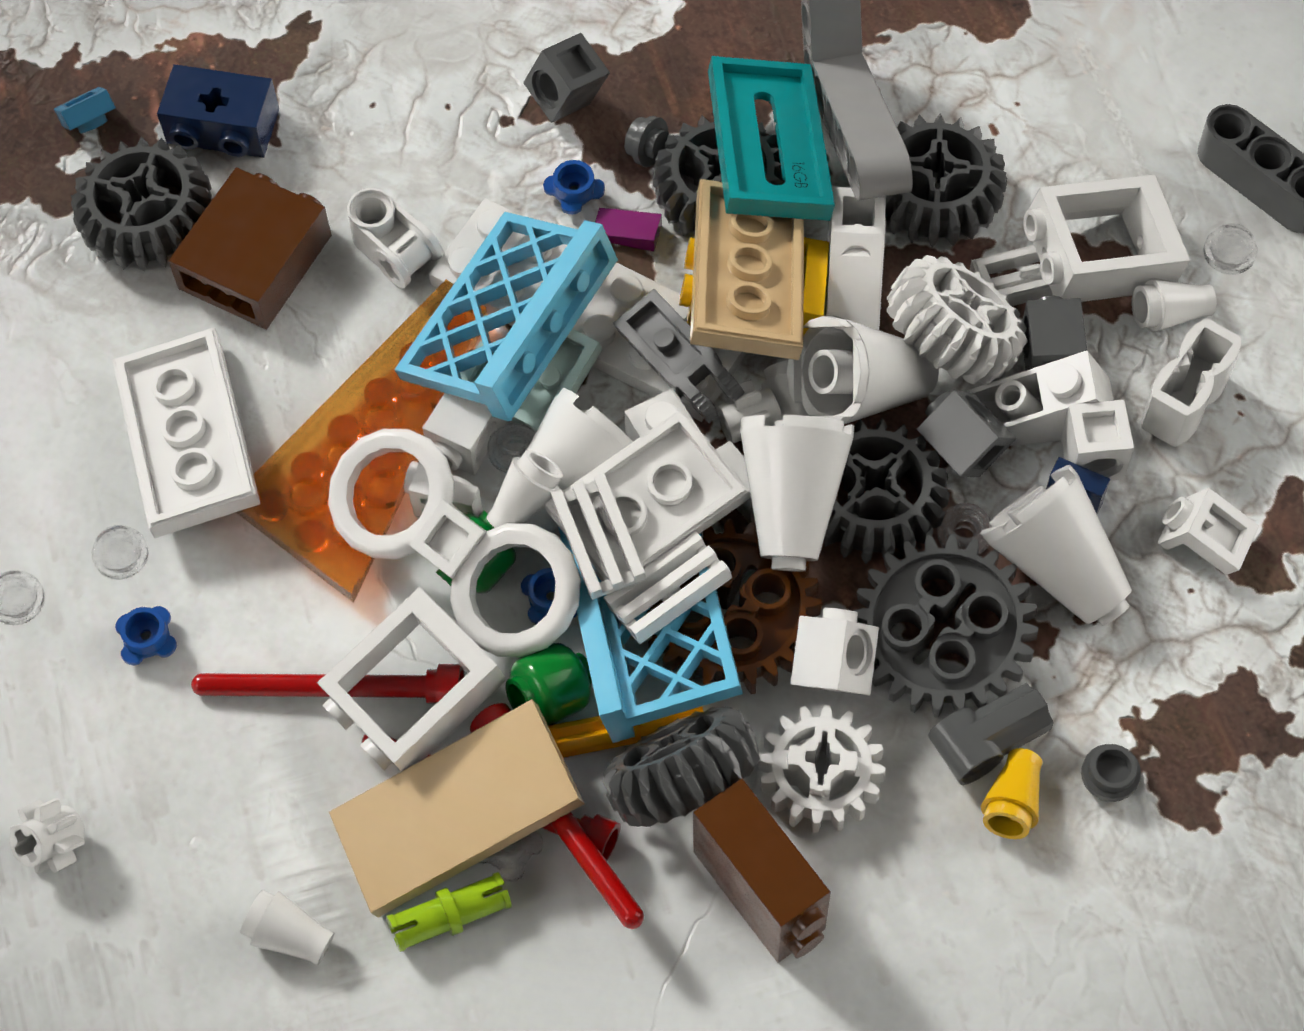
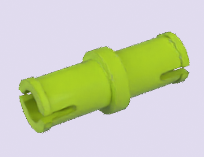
(449, 911)

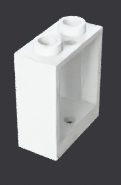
(1147, 220)
(445, 716)

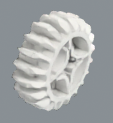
(956, 319)

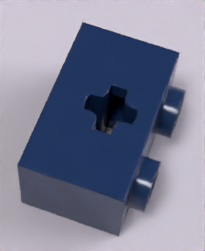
(218, 111)

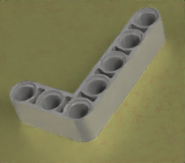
(852, 102)

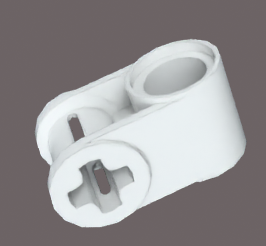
(396, 242)

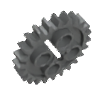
(987, 651)

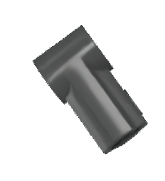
(977, 740)

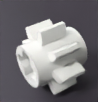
(749, 404)
(47, 836)

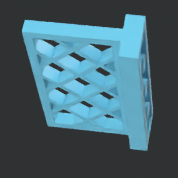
(540, 321)
(610, 671)

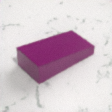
(631, 227)

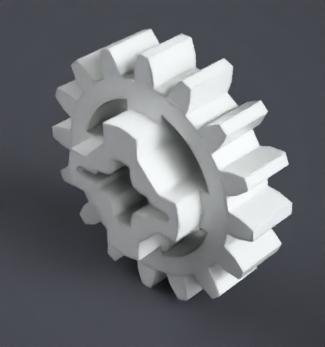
(846, 770)

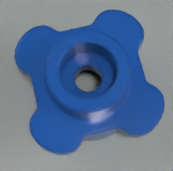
(573, 174)
(536, 587)
(141, 620)

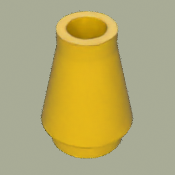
(1013, 799)

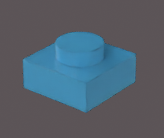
(86, 110)

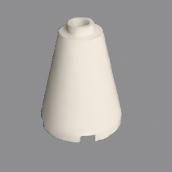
(856, 371)
(574, 443)
(794, 483)
(1063, 547)

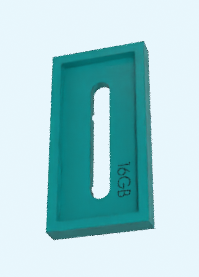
(799, 134)

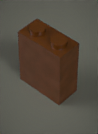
(251, 247)
(761, 872)

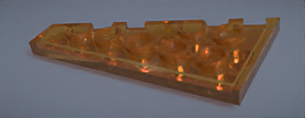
(297, 476)

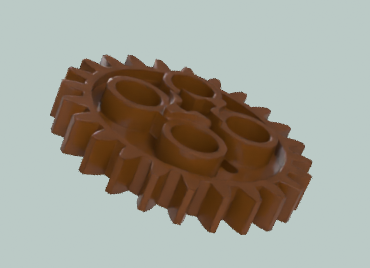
(768, 626)

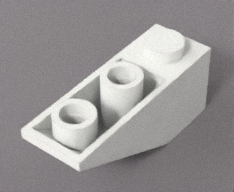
(855, 258)
(1038, 399)

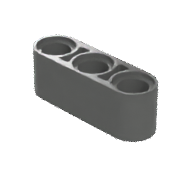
(1255, 163)

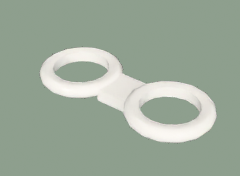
(454, 542)

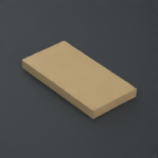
(746, 279)
(455, 808)

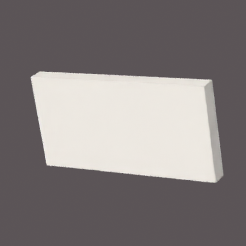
(185, 433)

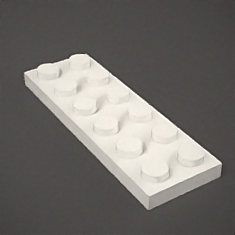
(614, 297)

